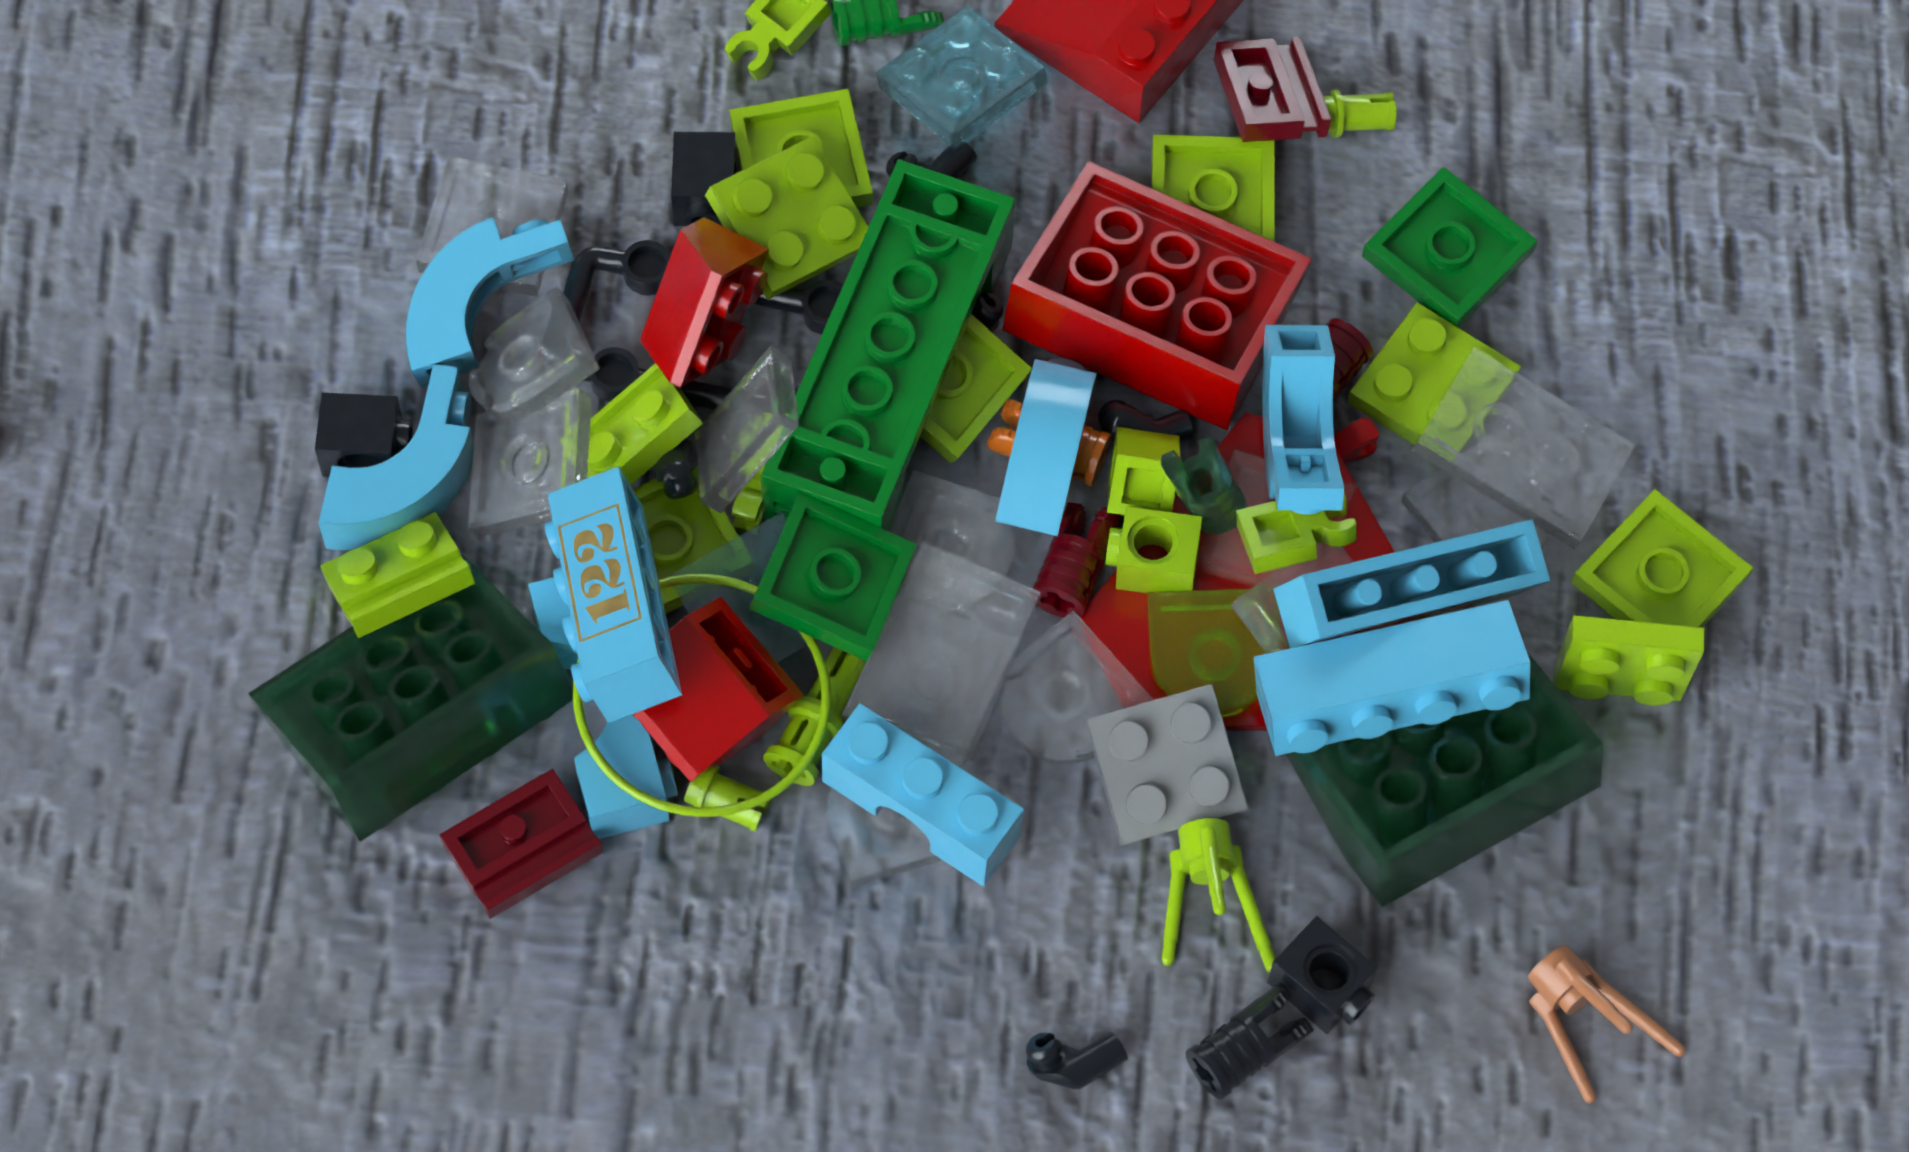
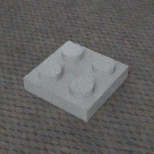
(1166, 764)

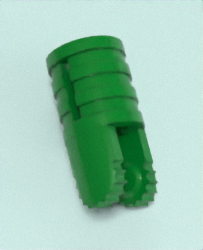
(876, 18)

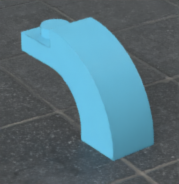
(461, 282)
(1299, 419)
(1046, 445)
(413, 483)

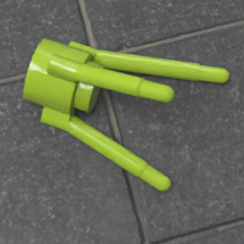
(1208, 858)

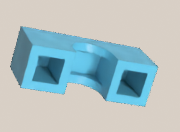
(958, 813)

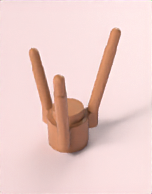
(1570, 984)

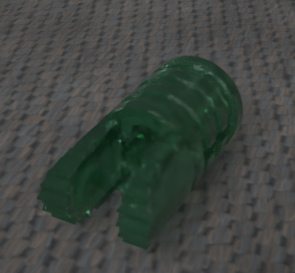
(1206, 487)

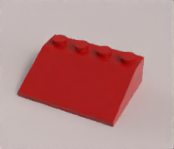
(1117, 47)
(1154, 294)

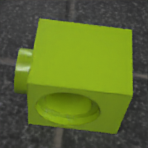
(1137, 472)
(1172, 531)

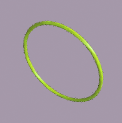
(736, 807)

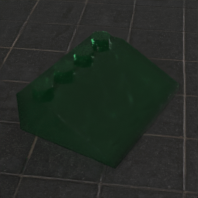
(413, 702)
(1450, 789)

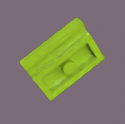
(640, 426)
(397, 574)

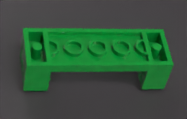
(890, 343)

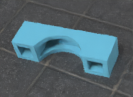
(622, 743)

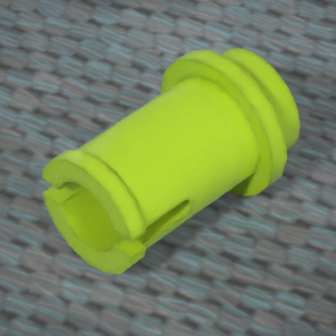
(1360, 112)
(718, 790)

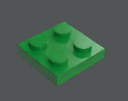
(1449, 248)
(833, 576)

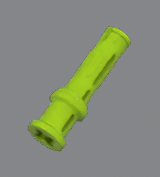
(804, 717)

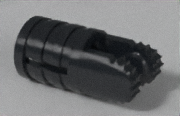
(1242, 1046)

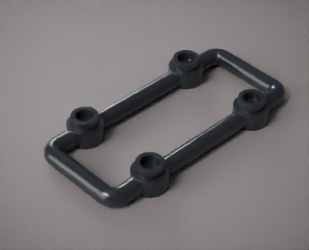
(643, 271)

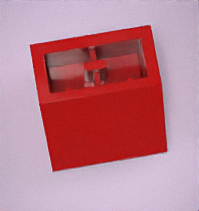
(703, 301)
(728, 692)

